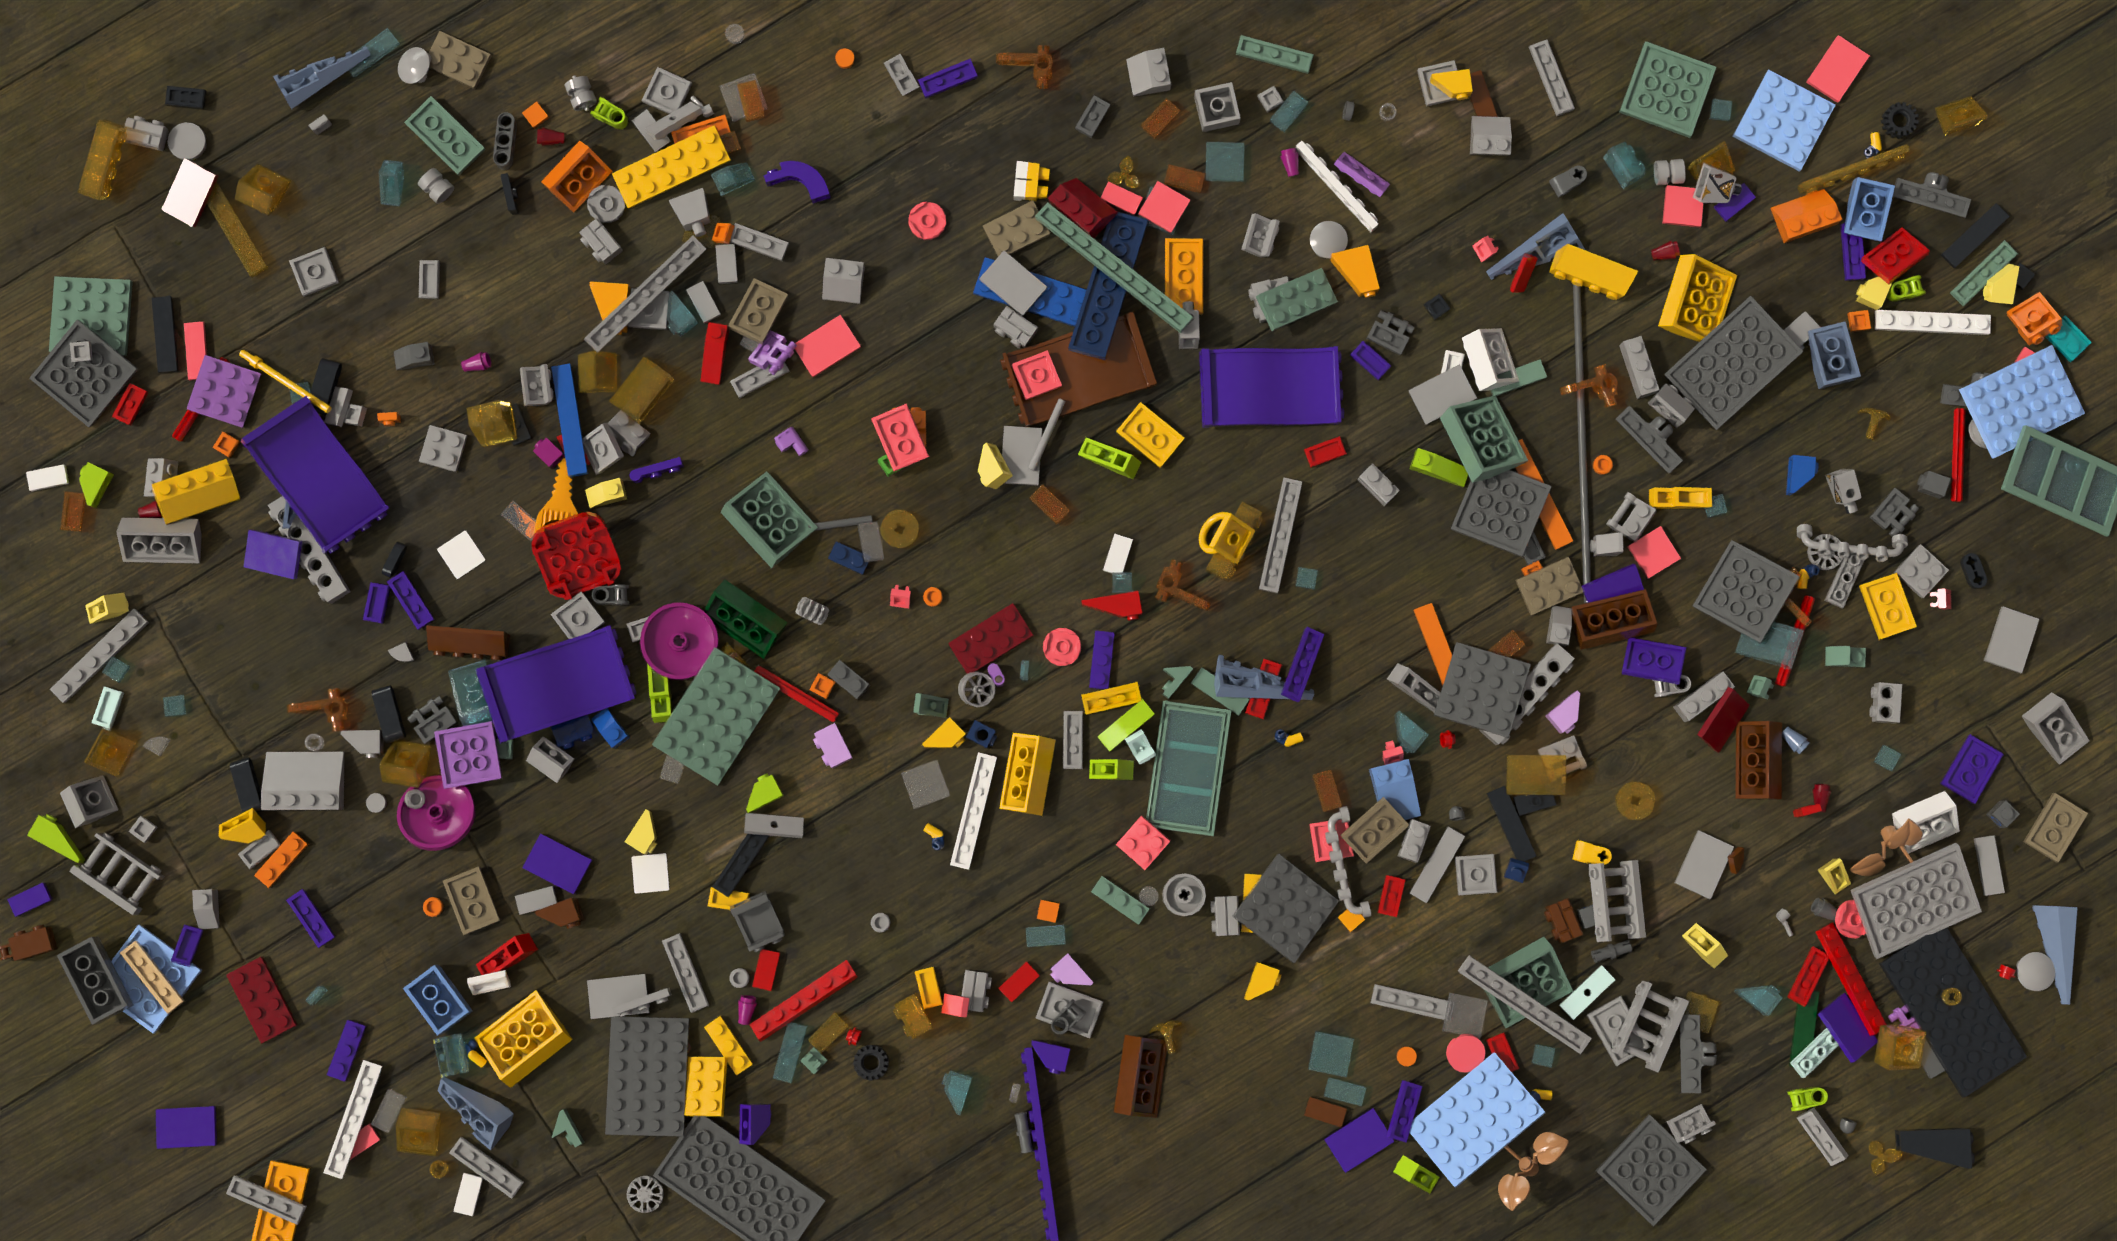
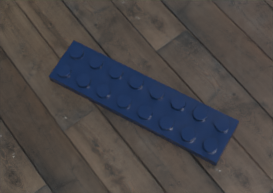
(1103, 295)

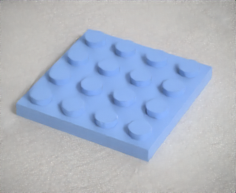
(1784, 120)
(146, 1008)

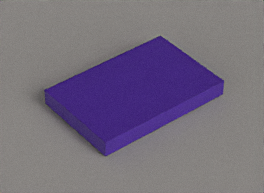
(272, 554)
(1614, 584)
(1654, 660)
(1971, 769)
(557, 864)
(1847, 1027)
(186, 1127)
(1358, 1140)

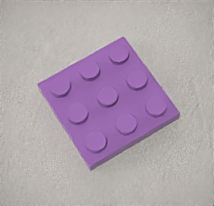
(223, 391)
(468, 755)

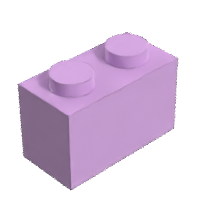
(833, 746)

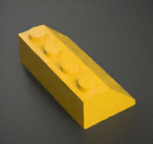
(1592, 271)
(195, 491)
(1027, 774)

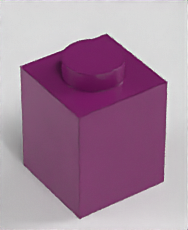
(548, 452)

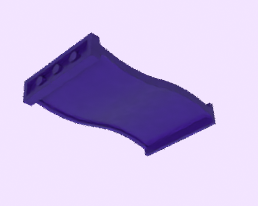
(1270, 386)
(315, 475)
(555, 684)

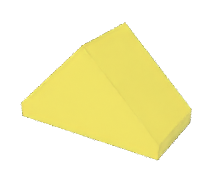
(1835, 875)

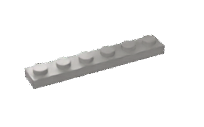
(1280, 535)
(99, 656)

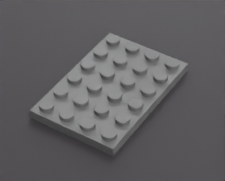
(1916, 900)

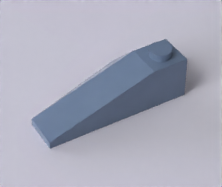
(483, 1114)

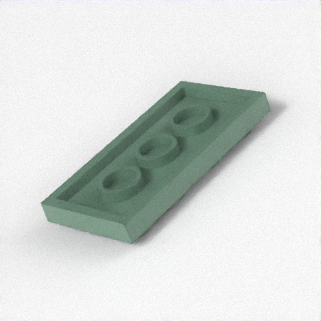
(444, 135)
(1296, 299)

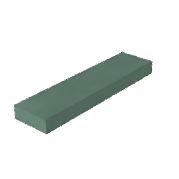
(1274, 54)
(1984, 271)

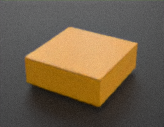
(1350, 920)

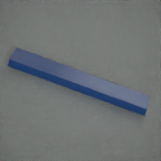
(569, 420)

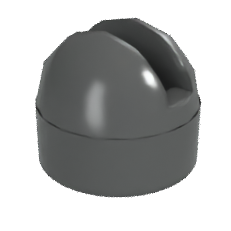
(1456, 813)
(1847, 1125)

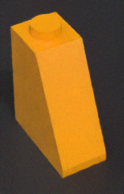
(1357, 269)
(609, 297)

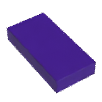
(1736, 203)
(1370, 360)
(376, 603)
(29, 899)
(187, 945)

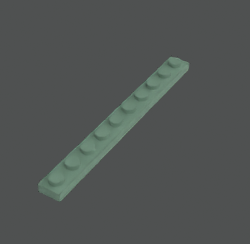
(1114, 267)

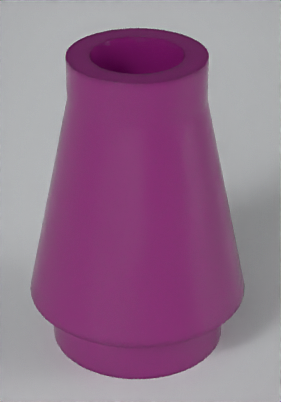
(1290, 161)
(477, 362)
(746, 1008)

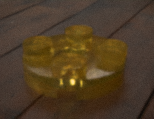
(890, 523)
(1624, 799)

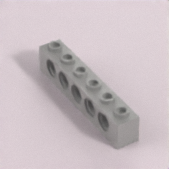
(338, 587)
(1563, 661)

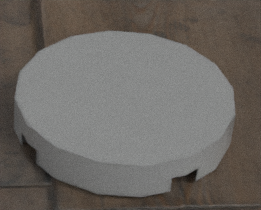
(187, 141)
(606, 204)

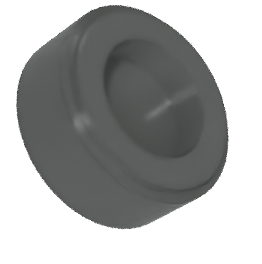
(1348, 110)

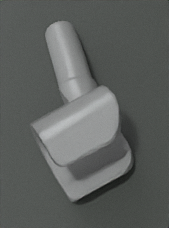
(707, 110)
(1782, 916)

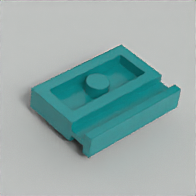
(2069, 340)

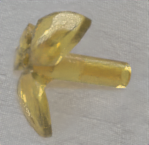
(1126, 166)
(1876, 415)
(1167, 1030)
(1889, 1156)

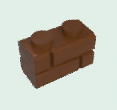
(1563, 920)

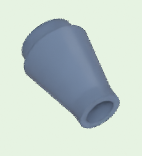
(1795, 740)

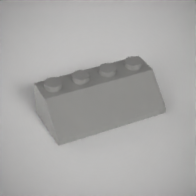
(159, 543)

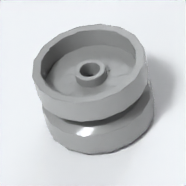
(1195, 894)

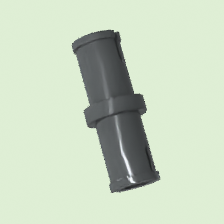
(1611, 951)
(1023, 1132)

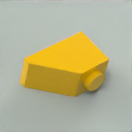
(1453, 83)
(946, 736)
(243, 828)
(1262, 980)

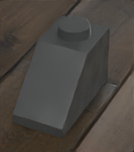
(414, 356)

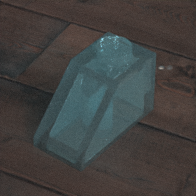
(732, 177)
(391, 182)
(678, 316)
(1408, 733)
(1760, 997)
(956, 1089)

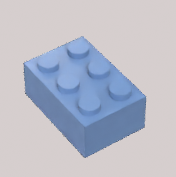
(438, 999)

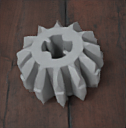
(812, 610)

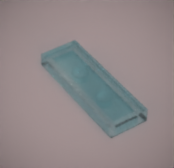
(378, 47)
(789, 1052)

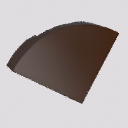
(1736, 860)

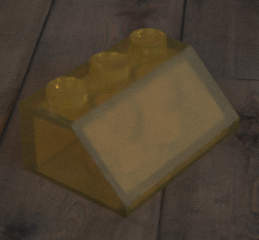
(641, 390)
(1535, 774)

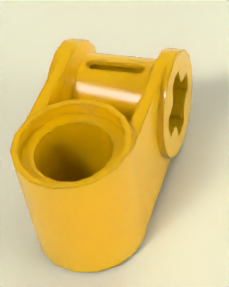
(1588, 852)

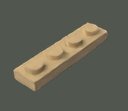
(152, 977)

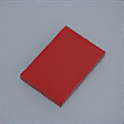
(1895, 255)

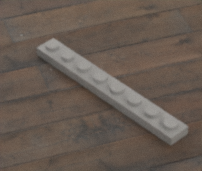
(644, 294)
(1524, 1004)

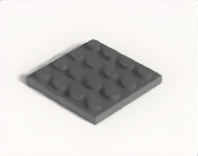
(84, 386)
(1502, 511)
(1746, 591)
(1482, 690)
(1285, 908)
(1650, 1170)

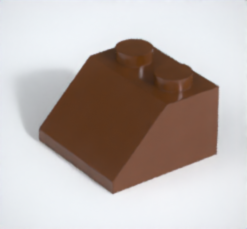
(564, 913)

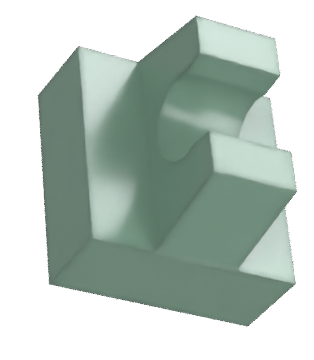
(1760, 686)
(814, 1060)

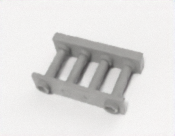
(115, 893)
(1632, 900)
(1663, 1040)

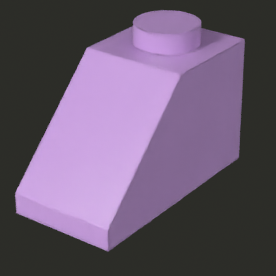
(1565, 714)
(1069, 972)

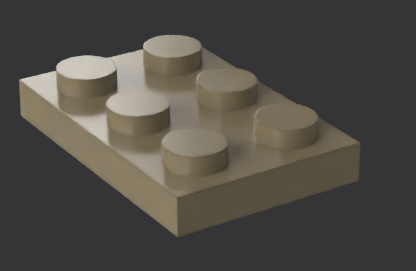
(458, 60)
(1015, 229)
(758, 311)
(1549, 585)
(2055, 827)
(1374, 830)
(471, 900)

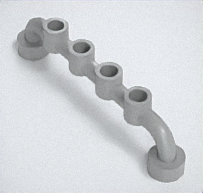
(1824, 547)
(1340, 874)

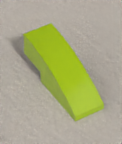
(660, 696)
(1126, 725)

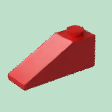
(714, 353)
(1120, 605)
(508, 954)

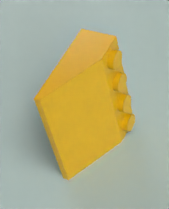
(1697, 297)
(522, 1039)

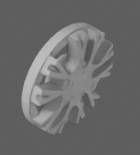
(1828, 557)
(645, 1194)

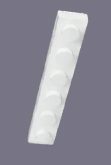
(1332, 181)
(1932, 322)
(973, 811)
(353, 1119)

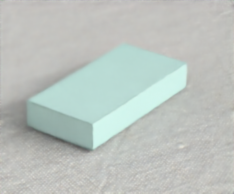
(107, 707)

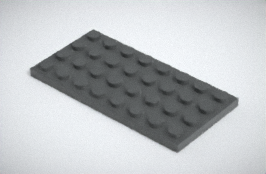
(737, 1184)

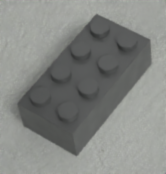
(95, 980)

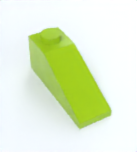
(1110, 458)
(1438, 467)
(54, 836)

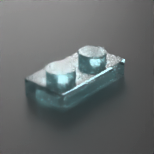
(1288, 111)

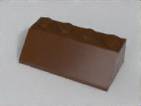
(1613, 619)
(468, 641)
(1759, 760)
(1140, 1076)

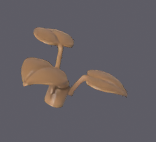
(1906, 835)
(1516, 1188)

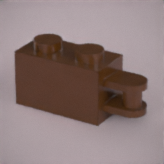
(29, 944)

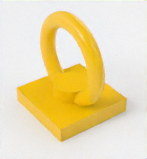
(1230, 537)

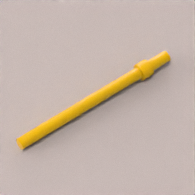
(258, 363)

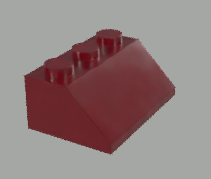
(1082, 206)

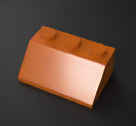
(576, 176)
(1806, 215)

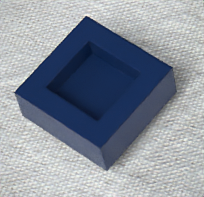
(1516, 870)

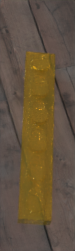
(1860, 167)
(235, 232)

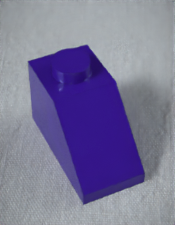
(1052, 1055)
(753, 1122)

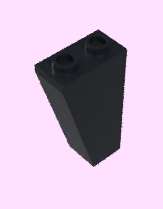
(1943, 1144)

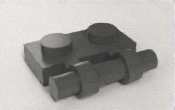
(1388, 337)
(1890, 508)
(439, 721)

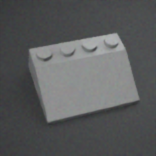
(303, 781)

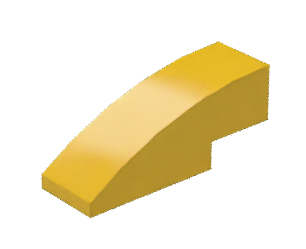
(1680, 498)

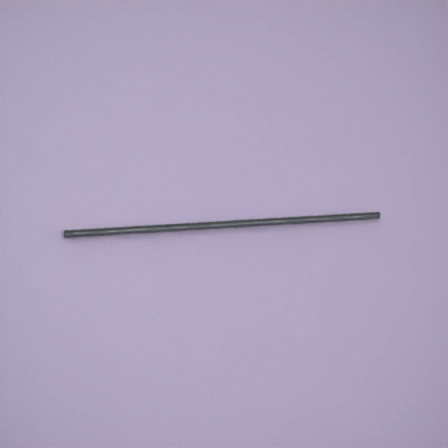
(1582, 437)

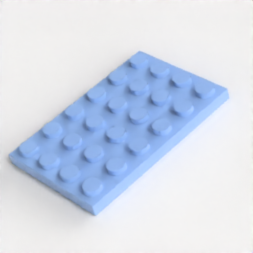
(2022, 394)
(1475, 1119)

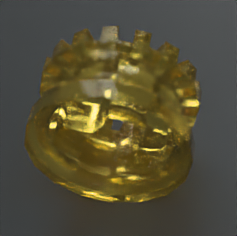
(1957, 997)
(442, 1164)

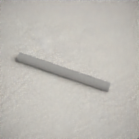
(1046, 435)

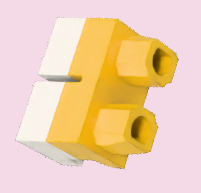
(1027, 181)

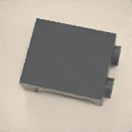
(758, 921)

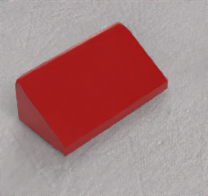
(1523, 273)

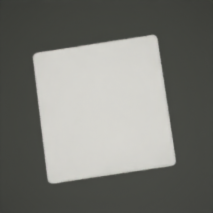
(461, 554)
(650, 873)

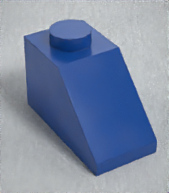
(1800, 471)
(610, 728)

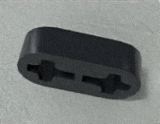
(394, 559)
(1969, 572)

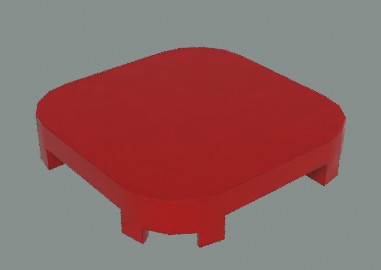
(576, 555)

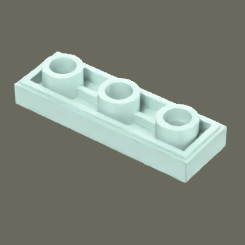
(1595, 983)
(1810, 1058)

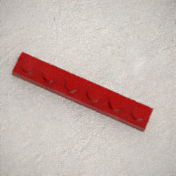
(1851, 978)
(803, 1000)

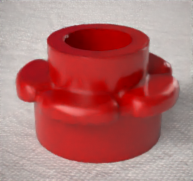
(1447, 739)
(2006, 972)
(853, 1036)

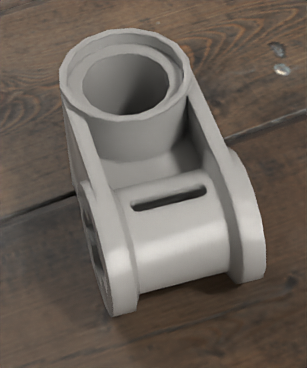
(1667, 689)

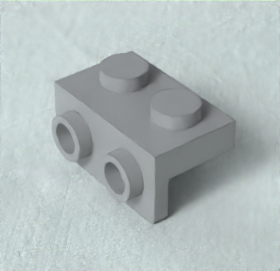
(1260, 236)
(536, 385)
(628, 433)
(159, 470)
(1690, 1123)

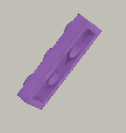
(1361, 174)

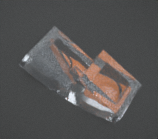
(519, 519)

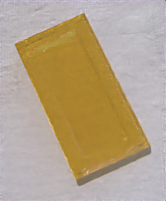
(828, 1032)

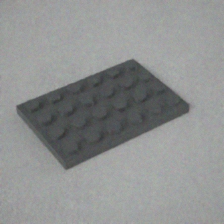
(1733, 362)
(647, 1076)

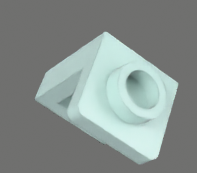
(1140, 747)

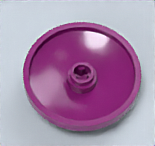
(678, 640)
(442, 818)

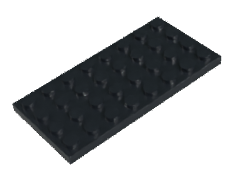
(1966, 1037)

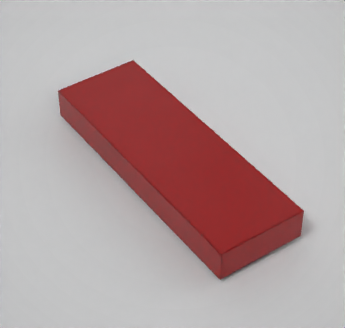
(1258, 706)
(1808, 976)

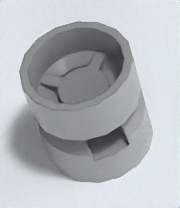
(1669, 172)
(438, 187)

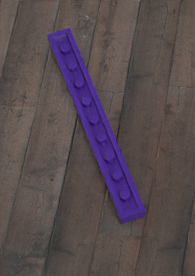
(1038, 1136)

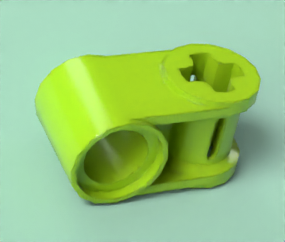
(607, 112)
(1908, 288)
(1803, 1098)

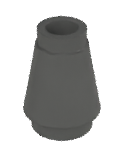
(1823, 909)

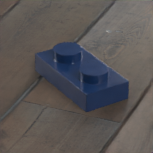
(848, 558)

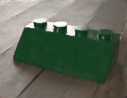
(744, 619)

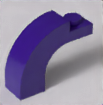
(802, 173)

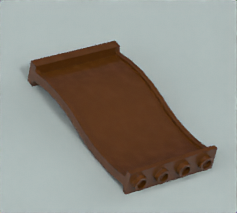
(1084, 378)

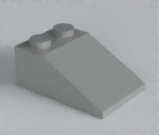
(2055, 727)

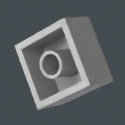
(1217, 107)

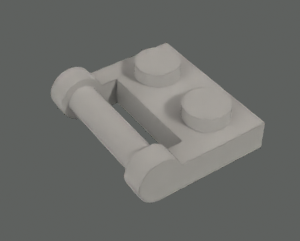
(1637, 519)
(1569, 748)

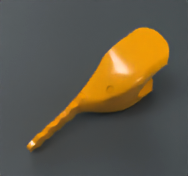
(560, 504)

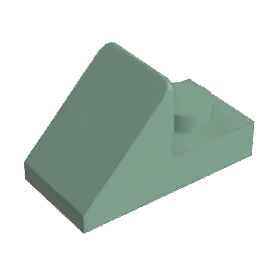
(1845, 656)
(1179, 675)
(930, 705)
(565, 1123)

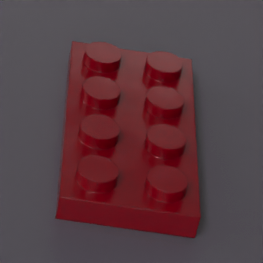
(990, 639)
(261, 1000)

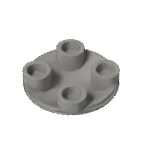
(414, 65)
(1328, 238)
(2035, 971)

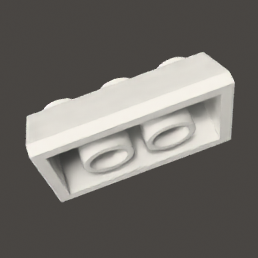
(1489, 357)
(1934, 816)

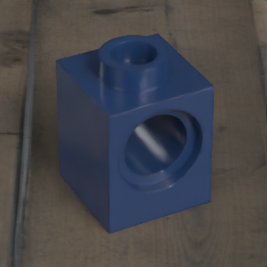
(976, 727)

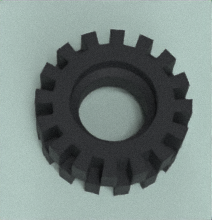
(1902, 109)
(859, 1062)

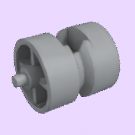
(582, 97)

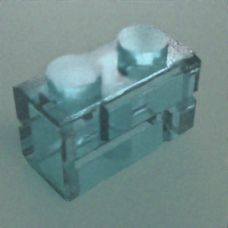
(451, 1055)

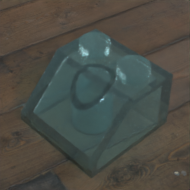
(1624, 164)

